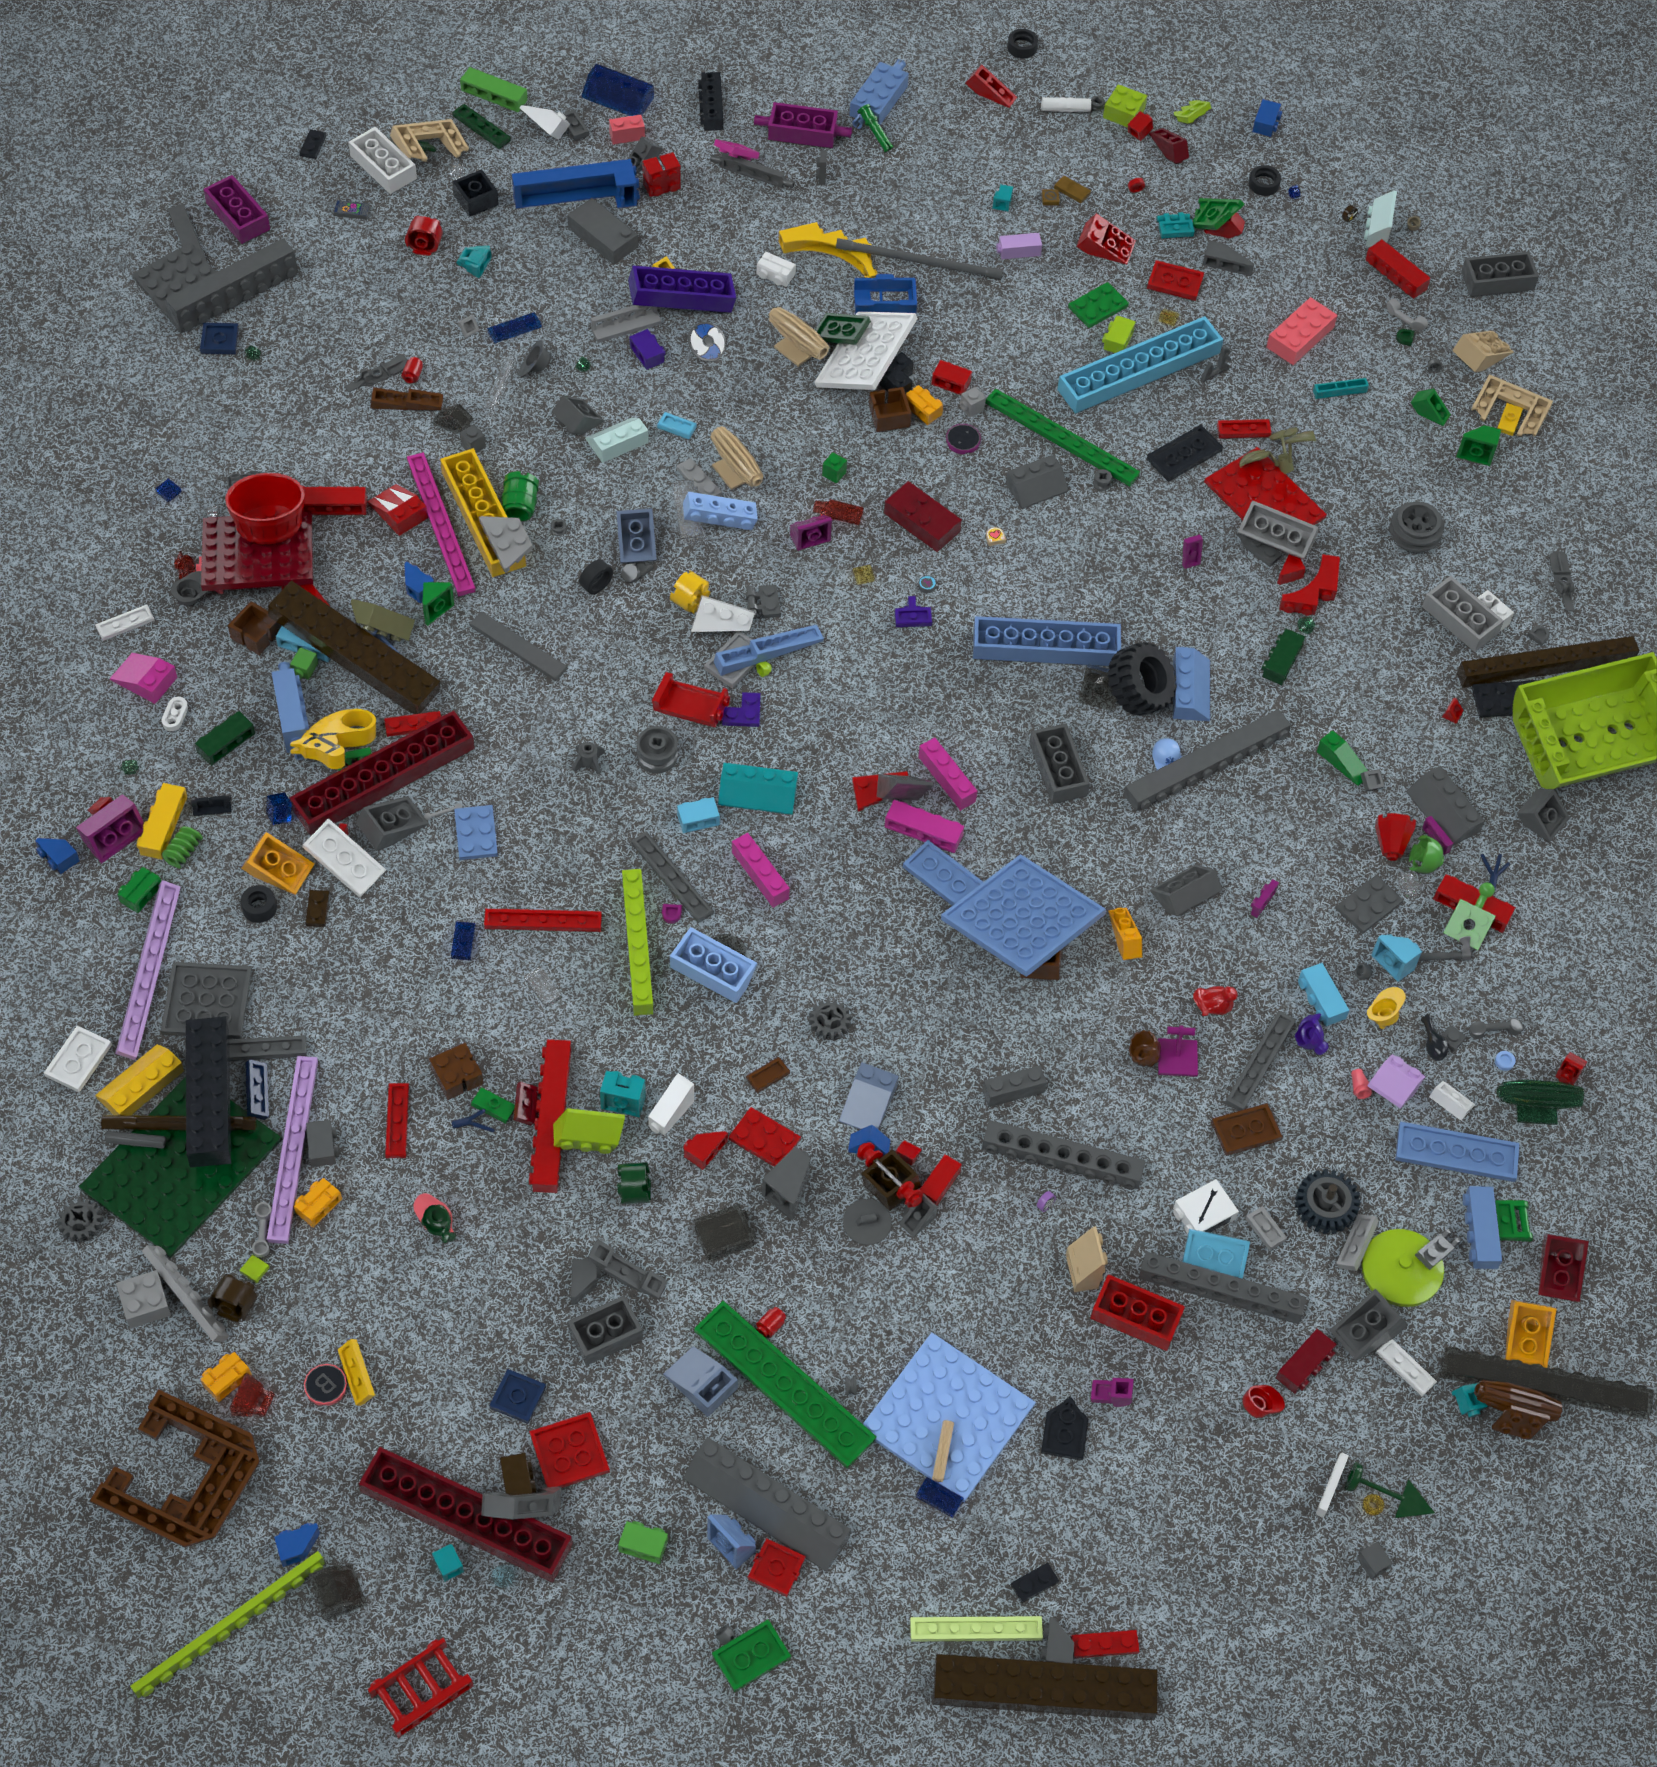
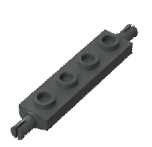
(752, 170)

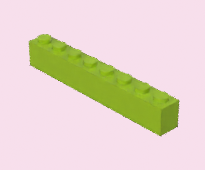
(637, 942)

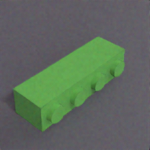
(493, 89)

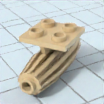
(800, 339)
(737, 463)

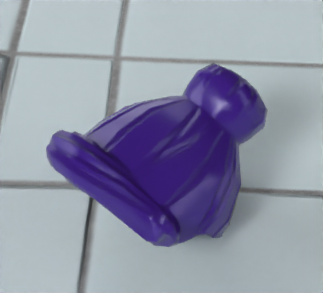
(1311, 1035)

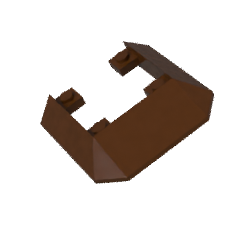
(223, 1447)

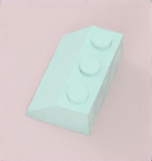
(1380, 219)
(618, 439)

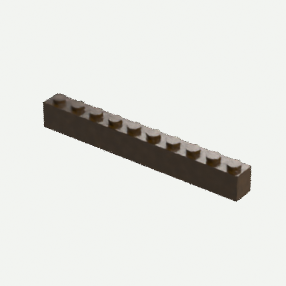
(1545, 661)

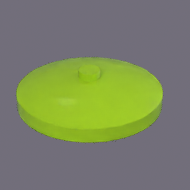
(1396, 1271)

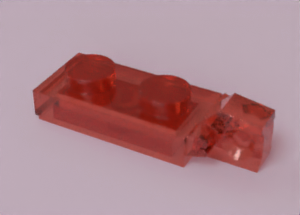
(839, 511)

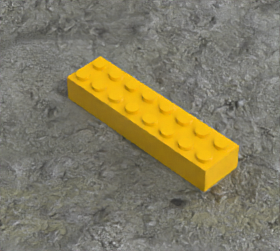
(475, 499)

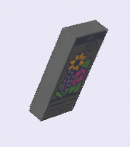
(352, 209)

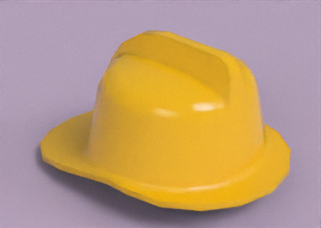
(1387, 1006)

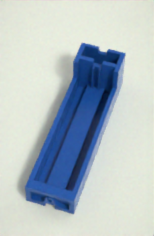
(577, 184)

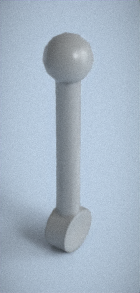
(427, 816)

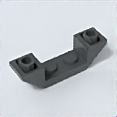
(522, 1506)

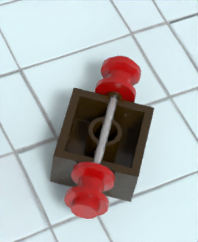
(889, 1177)

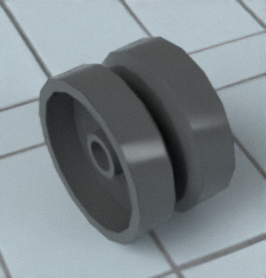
(657, 749)

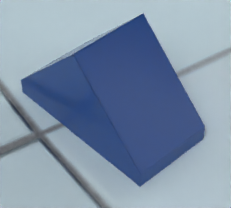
(866, 1135)

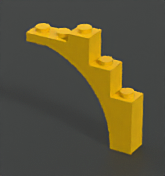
(812, 238)

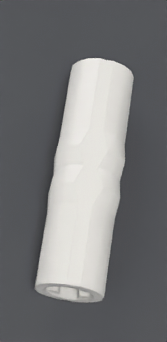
(1066, 104)

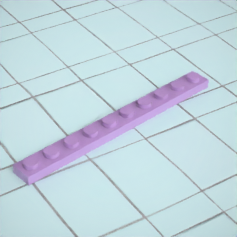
(148, 970)
(292, 1150)

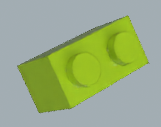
(1119, 334)

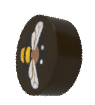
(1349, 213)

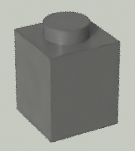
(472, 438)
(1374, 1559)

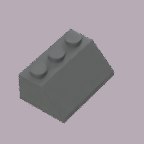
(1037, 481)
(1187, 889)

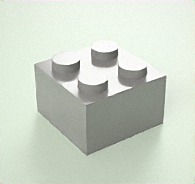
(143, 1299)

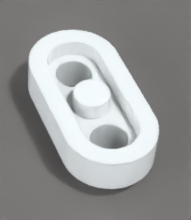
(173, 715)

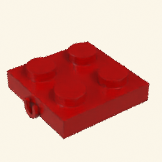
(776, 1567)

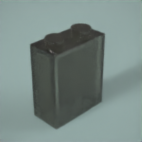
(724, 1232)

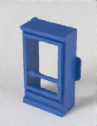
(881, 284)

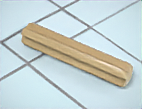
(943, 1451)

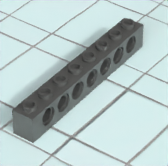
(1072, 1150)
(1222, 1287)

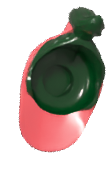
(435, 1217)

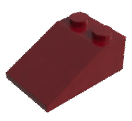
(1562, 1267)

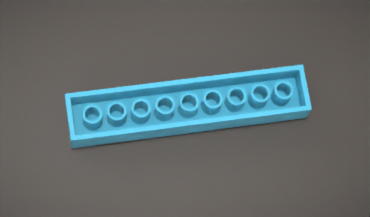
(1139, 364)

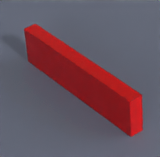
(397, 1120)

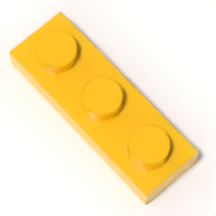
(356, 1372)

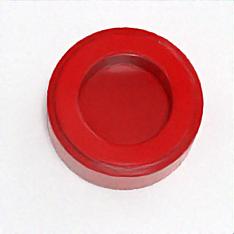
(1136, 185)

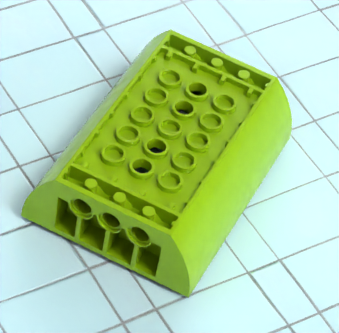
(1585, 707)

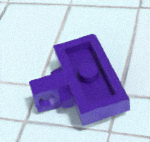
(913, 615)

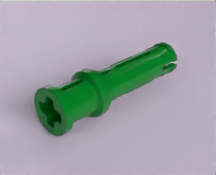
(872, 122)

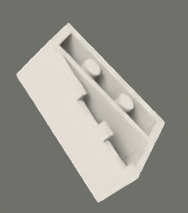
(721, 616)

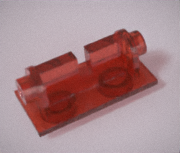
(184, 564)

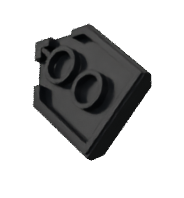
(1065, 1431)

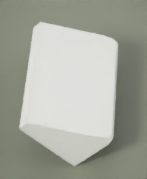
(1451, 1100)

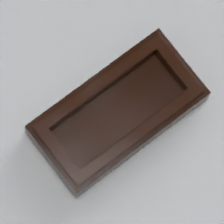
(768, 1074)

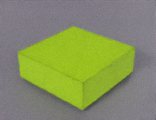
(254, 1269)

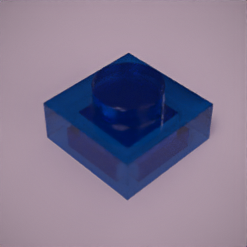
(168, 490)

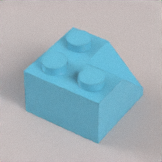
(1396, 955)

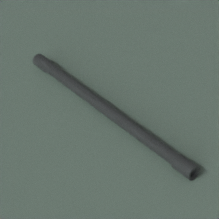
(985, 271)

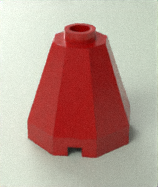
(1394, 834)

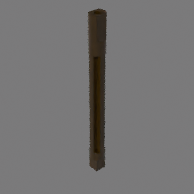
(135, 1122)

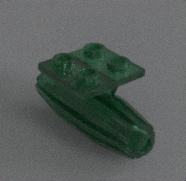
(1539, 1100)

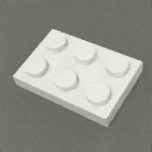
(78, 1059)

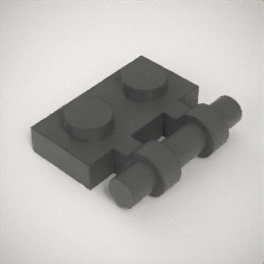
(768, 598)

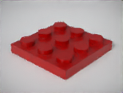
(569, 1451)

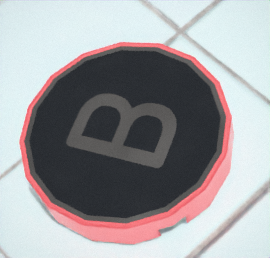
(325, 1384)

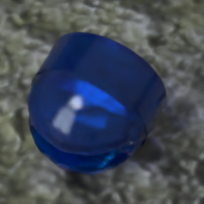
(1294, 191)

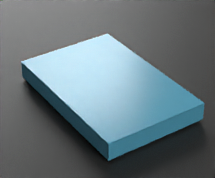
(1216, 1252)

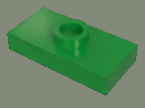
(493, 1104)

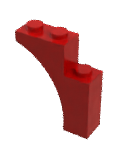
(1322, 586)

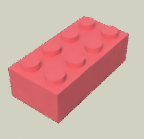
(1301, 331)

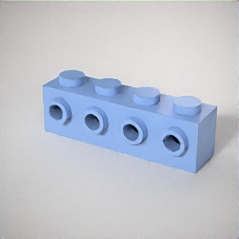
(720, 511)

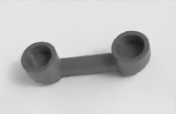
(1479, 1028)

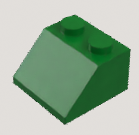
(1479, 445)

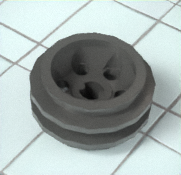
(1418, 519)

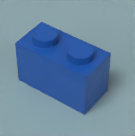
(1266, 118)

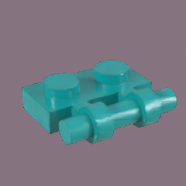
(1175, 225)

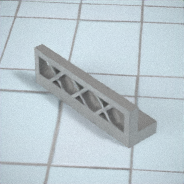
(624, 324)

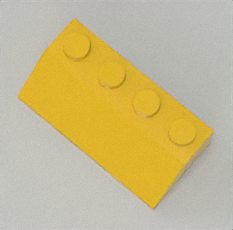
(140, 1081)

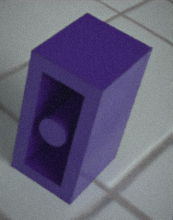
(647, 349)

